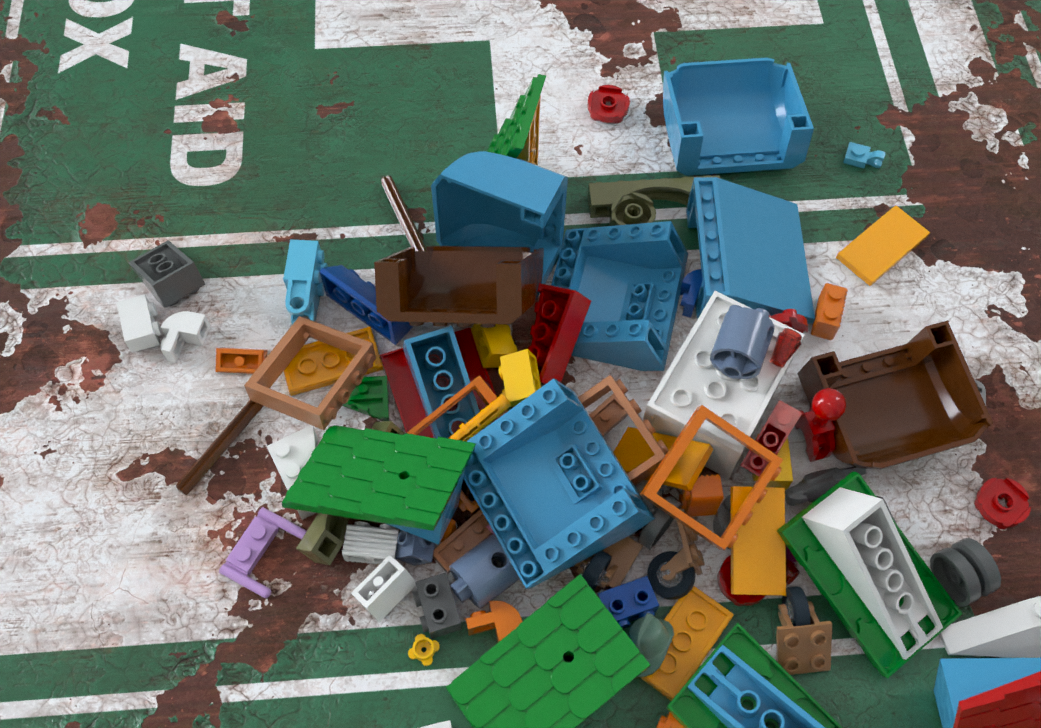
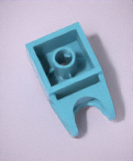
(303, 278)

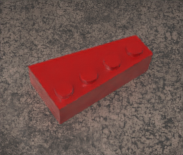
(556, 329)

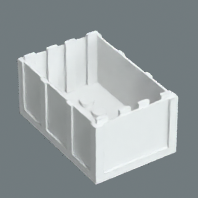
(696, 382)

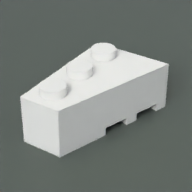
(292, 455)

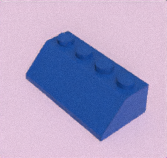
(359, 299)

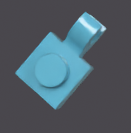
(860, 155)

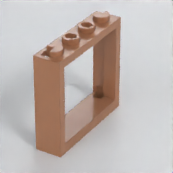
(282, 354)
(645, 427)

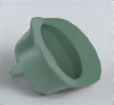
(652, 639)

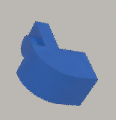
(690, 290)

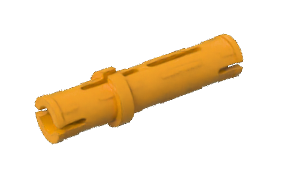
(482, 419)

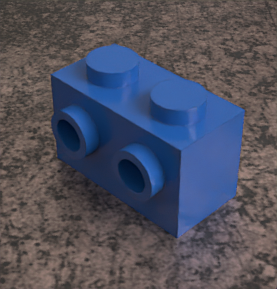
(630, 601)

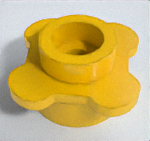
(420, 642)

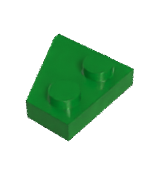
(371, 397)

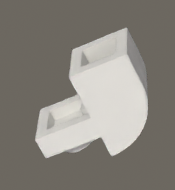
(181, 329)

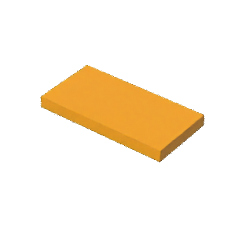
(882, 245)
(322, 364)
(634, 451)
(759, 551)
(696, 627)

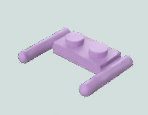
(253, 546)

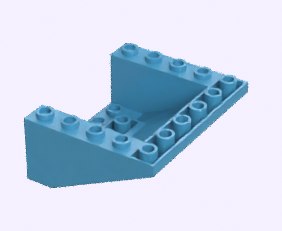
(749, 247)
(633, 289)
(551, 485)

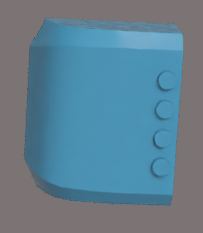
(735, 116)
(500, 203)

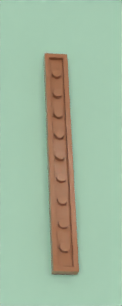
(474, 529)

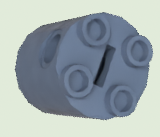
(742, 342)
(478, 577)

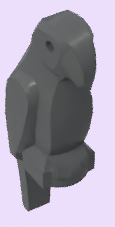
(817, 484)

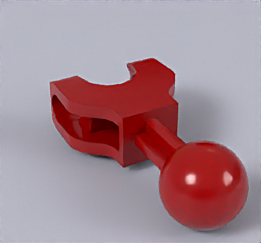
(818, 425)

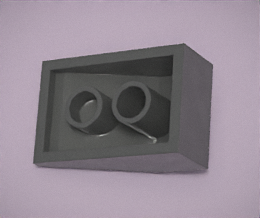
(167, 273)

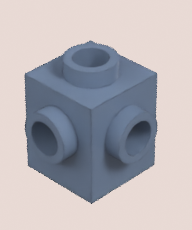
(414, 549)

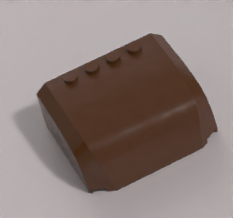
(458, 284)
(901, 400)

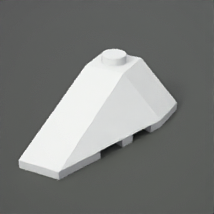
(1001, 633)

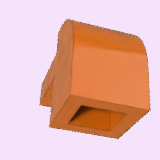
(502, 618)

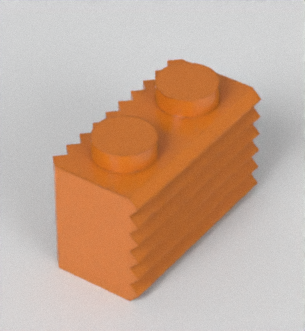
(829, 311)
(704, 496)

